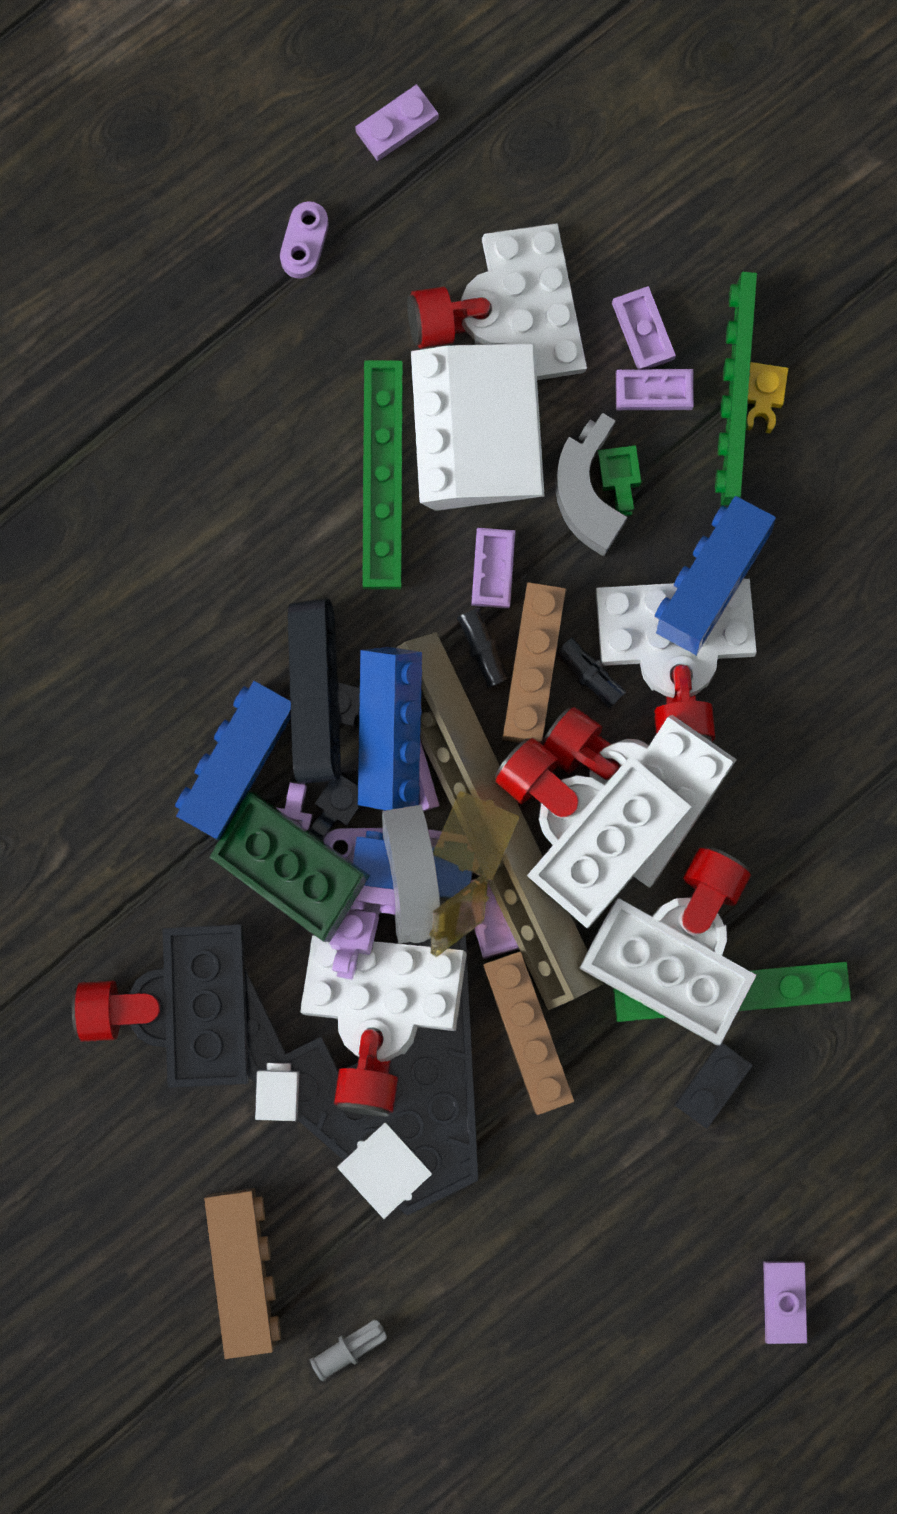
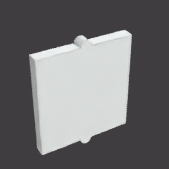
(384, 1170)

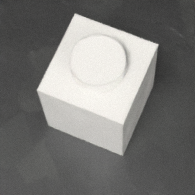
(277, 1093)

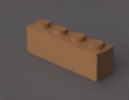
(534, 663)
(528, 1033)
(241, 1274)

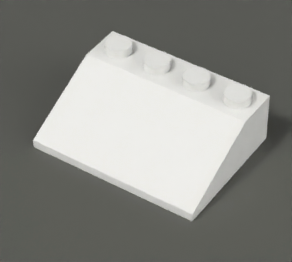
(477, 424)

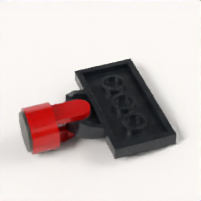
(187, 1006)

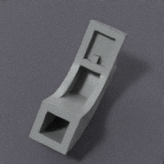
(581, 508)
(412, 872)

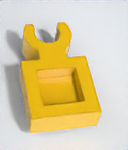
(765, 391)

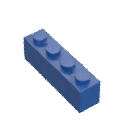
(715, 574)
(389, 728)
(235, 761)

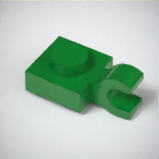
(620, 473)

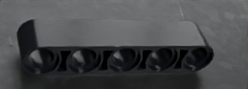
(314, 691)

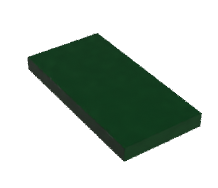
(289, 866)

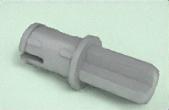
(348, 1349)

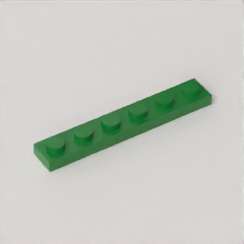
(736, 371)
(382, 474)
(769, 990)

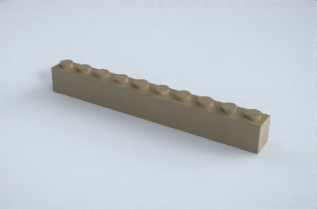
(468, 765)

